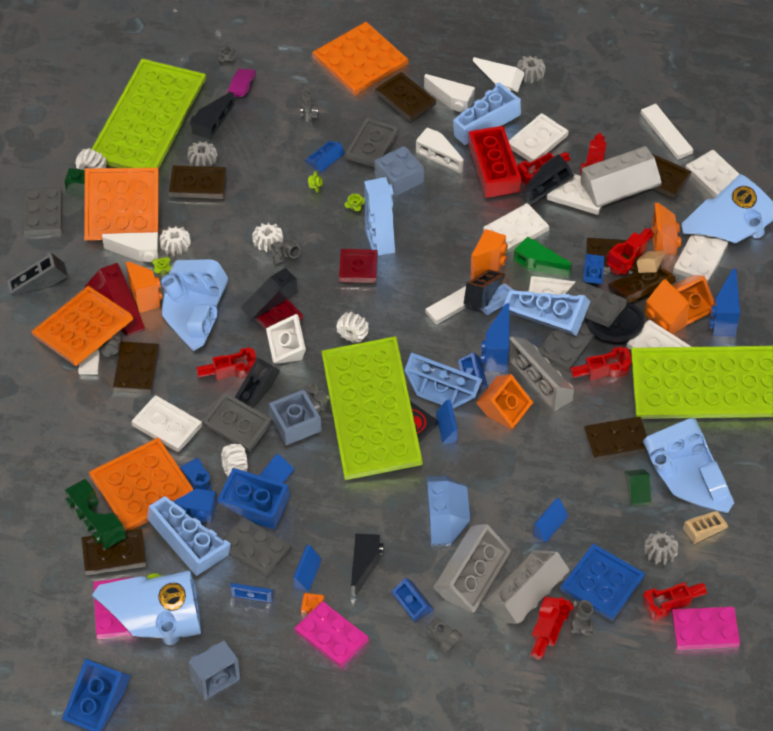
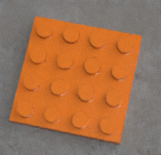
(360, 58)
(121, 201)
(82, 325)
(139, 480)

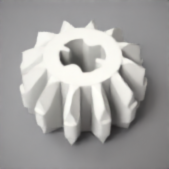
(90, 159)
(266, 235)
(175, 241)
(352, 327)
(234, 457)

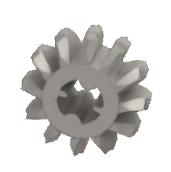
(532, 68)
(202, 154)
(661, 547)

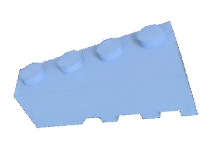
(491, 111)
(379, 215)
(551, 310)
(186, 536)

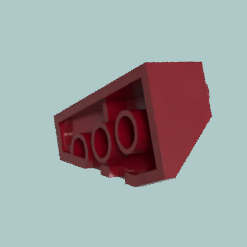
(112, 284)

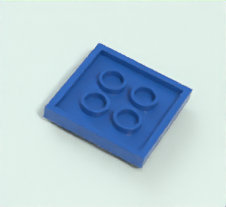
(603, 581)

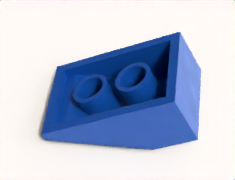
(726, 309)
(496, 346)
(255, 497)
(95, 695)

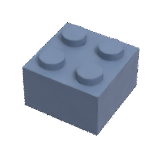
(401, 170)
(295, 417)
(214, 670)

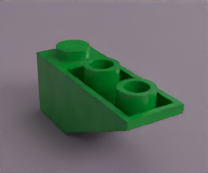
(537, 258)

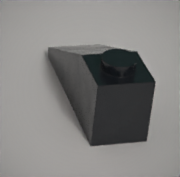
(210, 117)
(547, 178)
(39, 275)
(482, 288)
(272, 293)
(257, 382)
(365, 559)

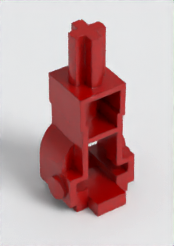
(596, 151)
(525, 167)
(632, 247)
(226, 365)
(597, 365)
(678, 597)
(551, 618)

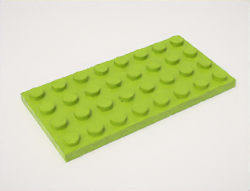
(148, 115)
(703, 382)
(371, 408)

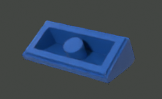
(325, 155)
(472, 365)
(447, 423)
(277, 469)
(550, 521)
(306, 569)
(251, 592)
(412, 599)

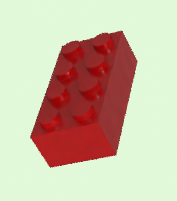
(494, 161)

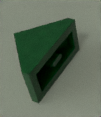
(638, 487)

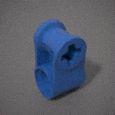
(196, 474)

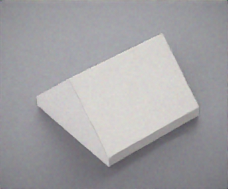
(286, 340)

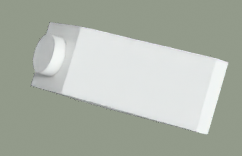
(507, 75)
(452, 94)
(437, 148)
(137, 246)

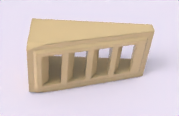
(650, 261)
(697, 536)

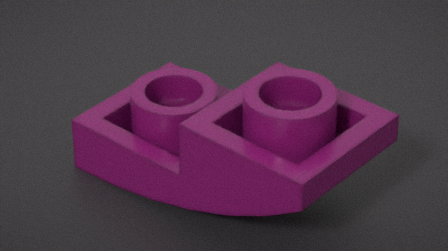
(241, 82)

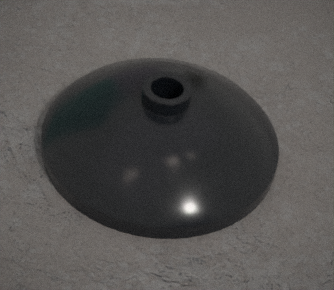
(624, 327)

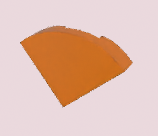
(310, 602)

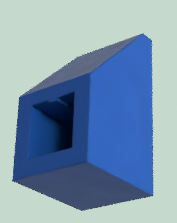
(593, 269)
(199, 504)

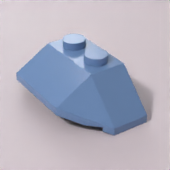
(440, 382)
(447, 509)

